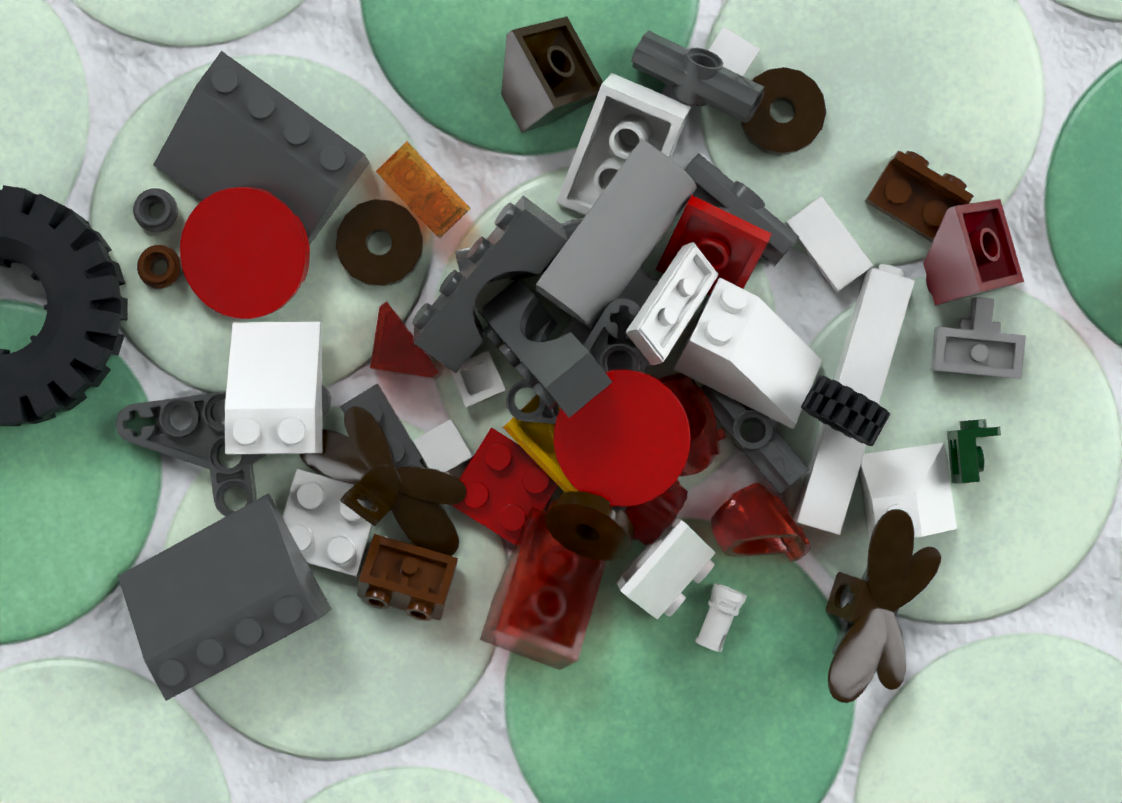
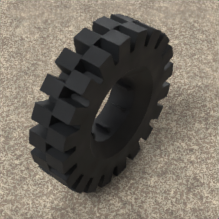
(81, 307)

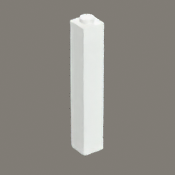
(864, 369)

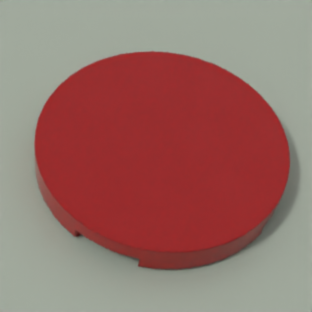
(244, 252)
(625, 440)

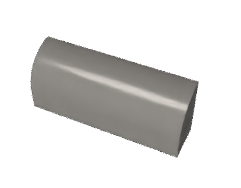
(617, 234)

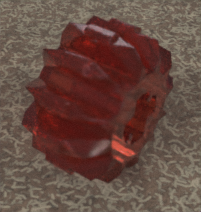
(655, 516)

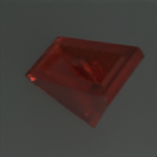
(395, 348)

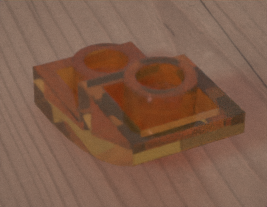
(423, 189)

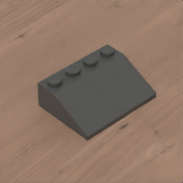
(253, 136)
(220, 597)

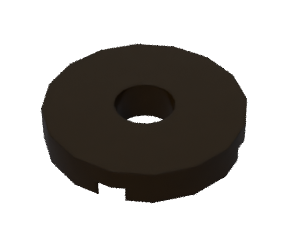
(808, 108)
(361, 225)
(589, 527)

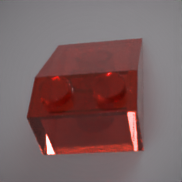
(543, 598)

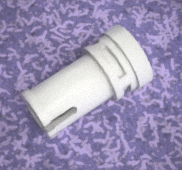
(723, 607)

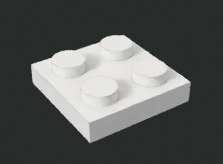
(324, 526)

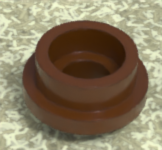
(146, 263)

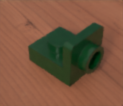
(964, 455)

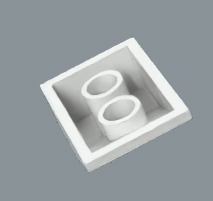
(616, 124)
(749, 354)
(274, 389)
(666, 569)

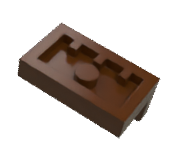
(916, 193)
(406, 578)

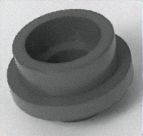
(142, 210)

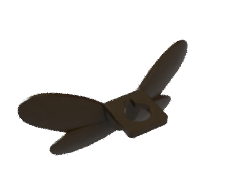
(408, 492)
(875, 637)

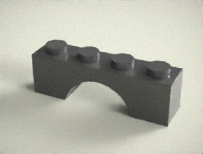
(522, 241)
(555, 369)

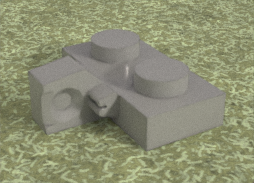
(978, 345)

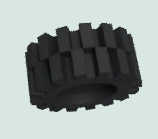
(845, 410)

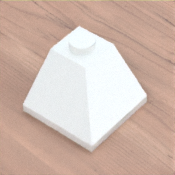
(909, 481)

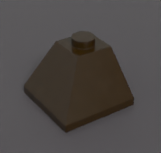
(546, 73)

